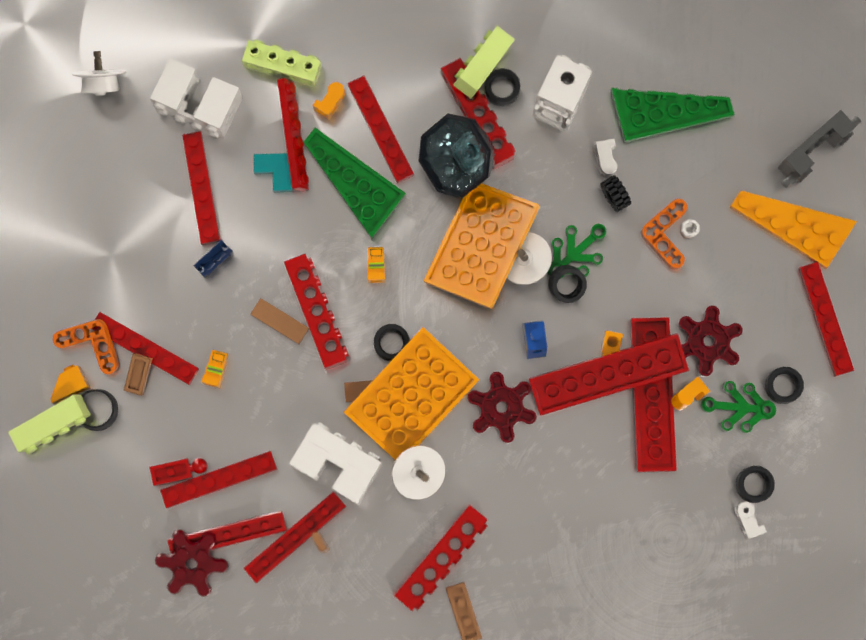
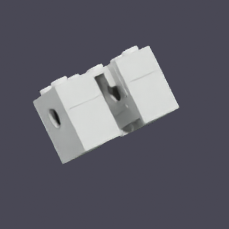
(562, 92)
(175, 93)
(322, 446)

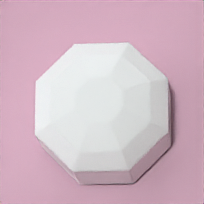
(689, 228)

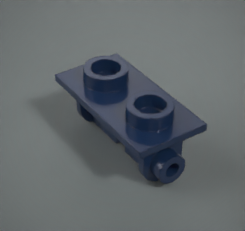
(212, 258)

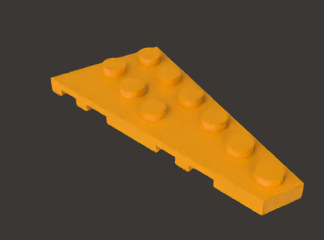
(803, 229)

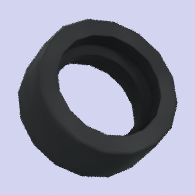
(502, 72)
(577, 293)
(389, 328)
(798, 388)
(769, 486)

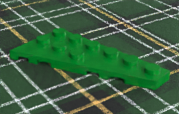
(656, 113)
(361, 187)

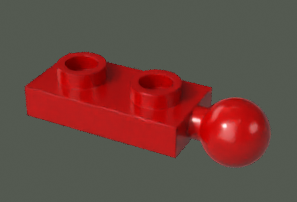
(176, 471)

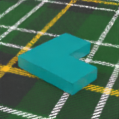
(278, 166)

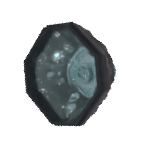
(456, 155)

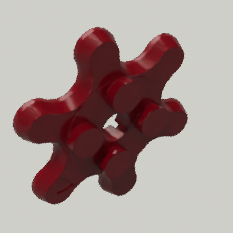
(721, 335)
(511, 397)
(191, 550)

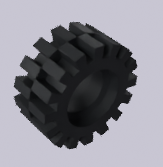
(615, 193)

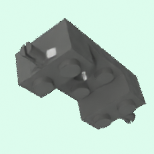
(835, 131)

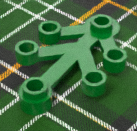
(574, 254)
(742, 407)

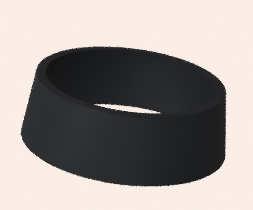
(114, 414)

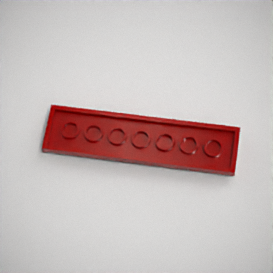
(609, 374)
(653, 407)

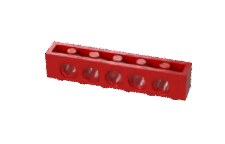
(506, 152)
(295, 267)
(469, 516)

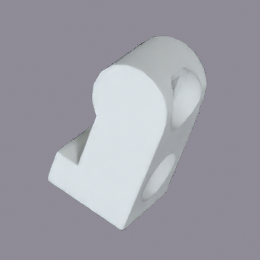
(605, 160)
(747, 520)

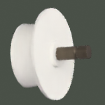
(99, 80)
(532, 261)
(418, 472)

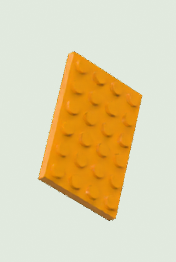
(481, 244)
(411, 394)

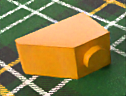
(69, 383)

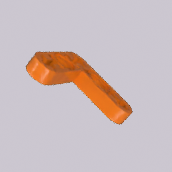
(660, 236)
(95, 337)

